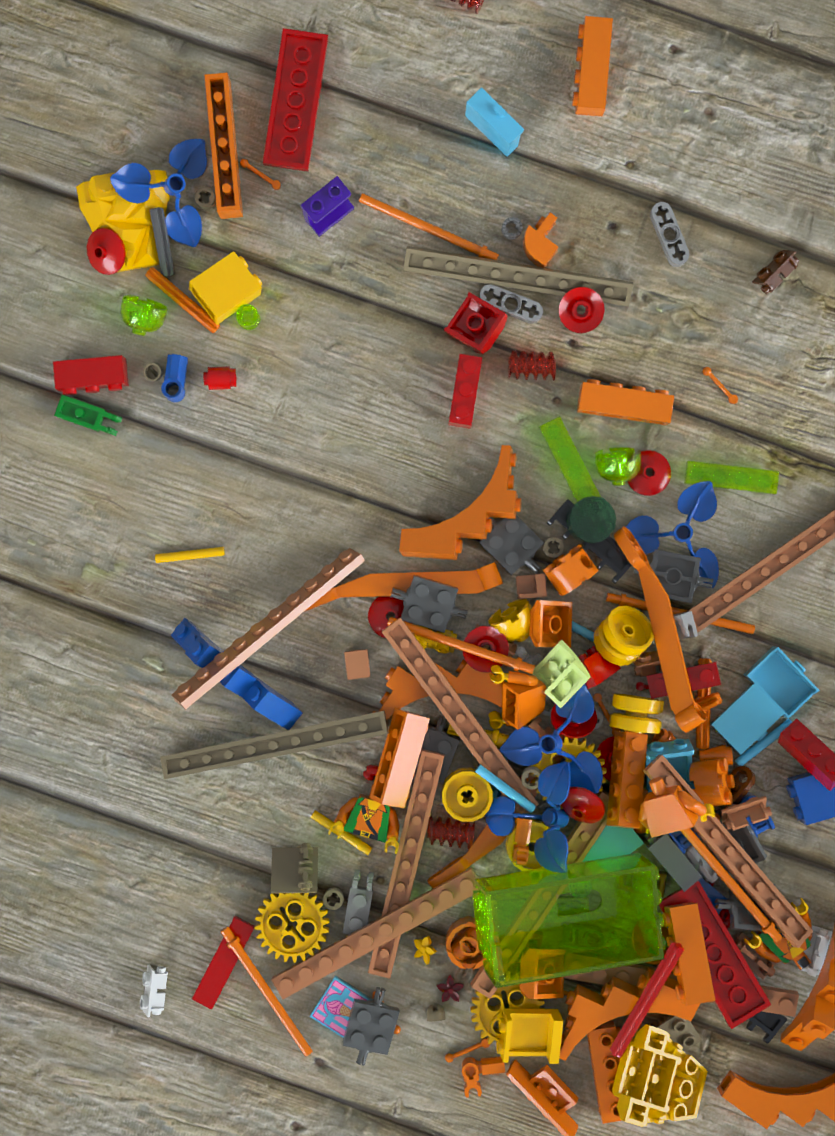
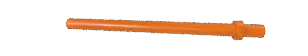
(482, 251)
(622, 600)
(517, 663)
(768, 926)
(233, 942)

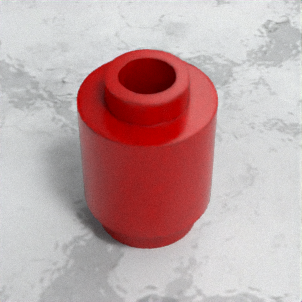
(220, 378)

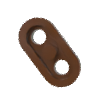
(741, 789)

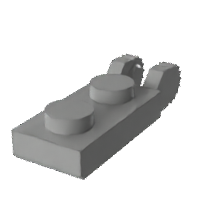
(358, 904)

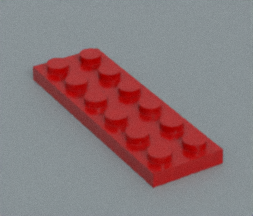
(295, 100)
(733, 982)

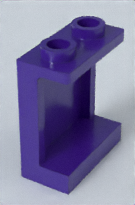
(327, 206)

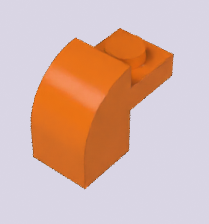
(536, 245)

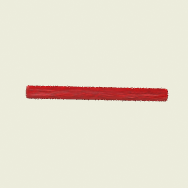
(646, 999)

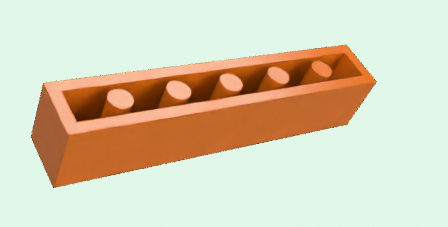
(223, 145)

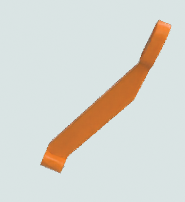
(382, 583)
(687, 712)
(482, 845)

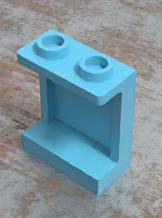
(677, 753)

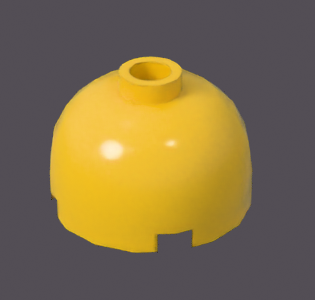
(513, 621)

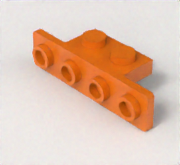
(547, 1094)

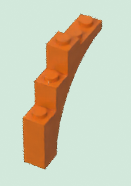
(496, 501)
(468, 681)
(617, 999)
(818, 1012)
(765, 1102)

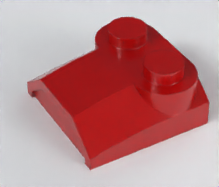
(477, 324)

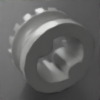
(505, 230)

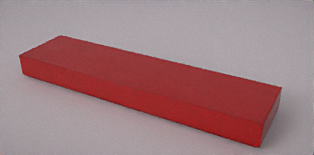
(221, 965)

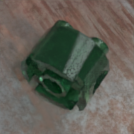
(591, 520)

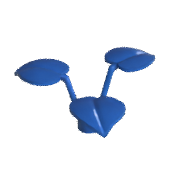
(189, 159)
(696, 502)
(526, 746)
(553, 848)

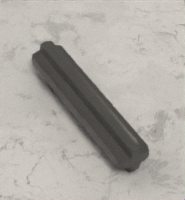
(162, 241)

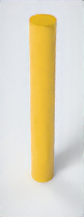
(190, 554)
(347, 836)

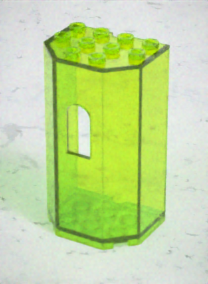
(531, 943)

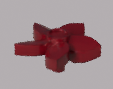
(450, 989)

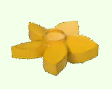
(424, 949)

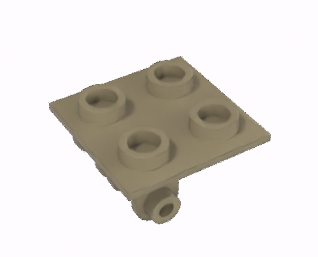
(294, 869)
(680, 1031)

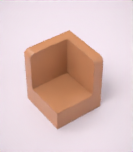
(531, 586)
(357, 664)

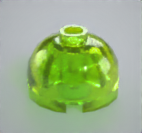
(142, 315)
(618, 465)

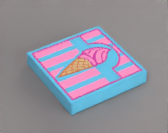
(336, 1004)

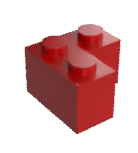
(597, 667)

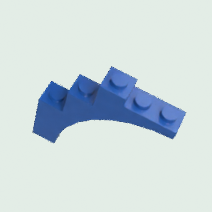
(240, 680)

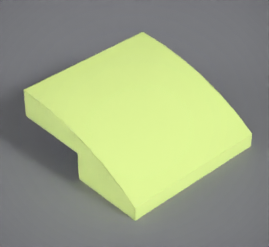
(561, 673)

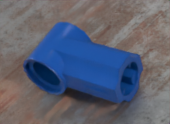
(175, 375)

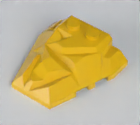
(131, 221)
(657, 1080)

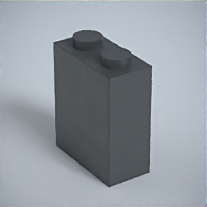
(672, 860)

